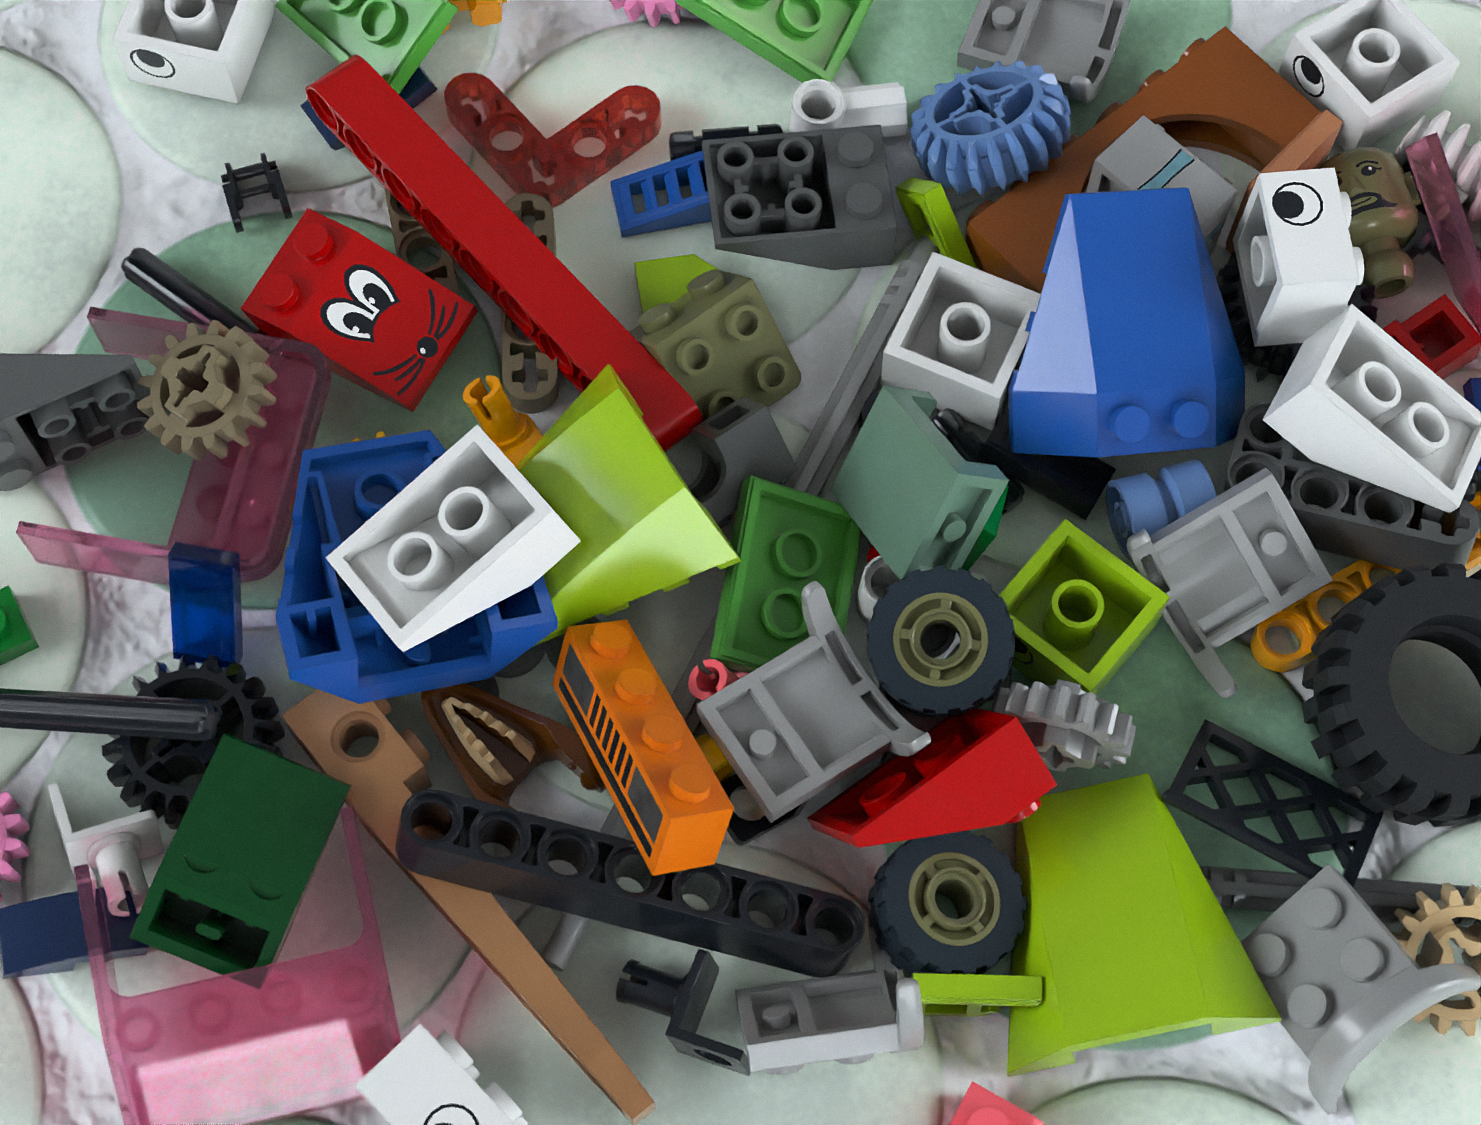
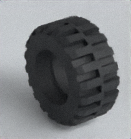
(1356, 704)

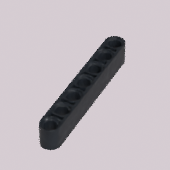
(597, 896)

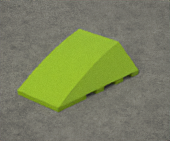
(622, 502)
(1120, 930)

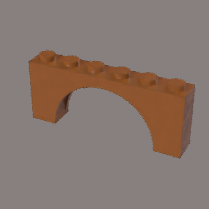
(1209, 100)

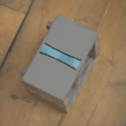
(1153, 160)

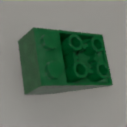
(240, 860)

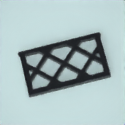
(1255, 764)

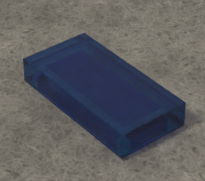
(205, 603)

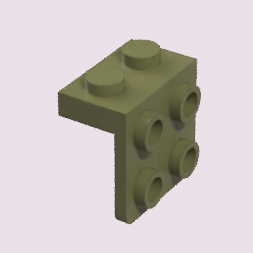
(720, 343)

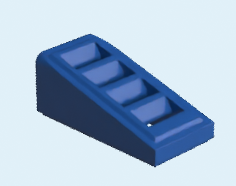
(668, 177)

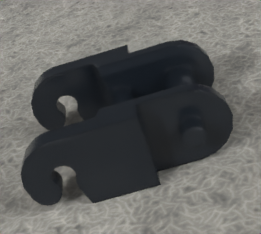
(234, 196)

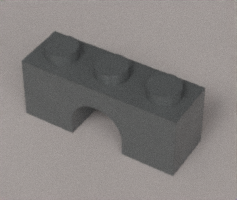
(734, 446)

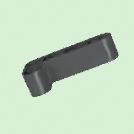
(1344, 527)

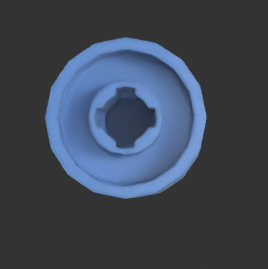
(1152, 504)

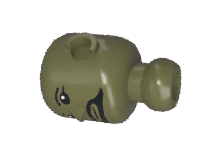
(1381, 215)

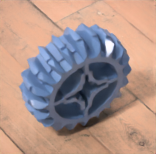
(990, 127)

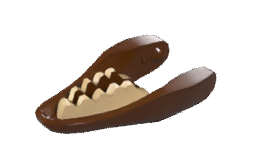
(501, 743)

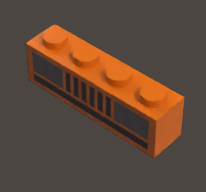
(641, 747)

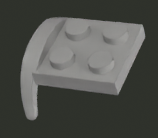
(1063, 36)
(1229, 569)
(805, 717)
(1342, 978)
(831, 1017)

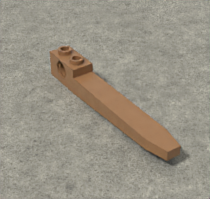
(379, 790)

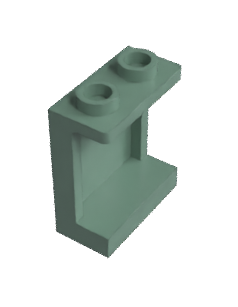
(913, 487)

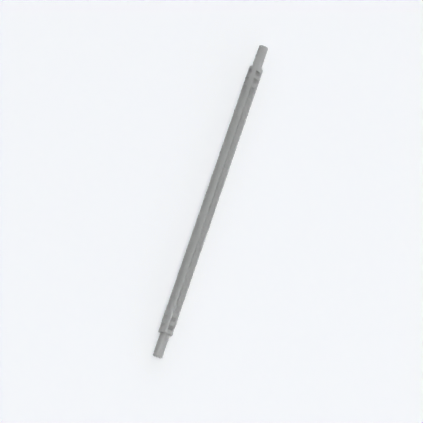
(814, 468)

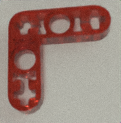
(556, 154)

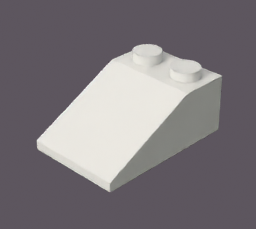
(1377, 413)
(452, 543)

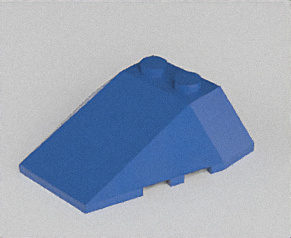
(1127, 335)
(325, 627)

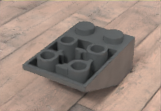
(803, 197)
(63, 409)

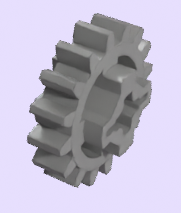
(1069, 724)

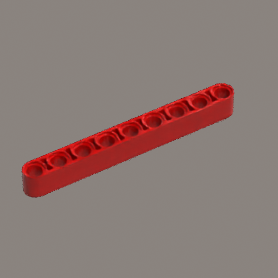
(494, 245)

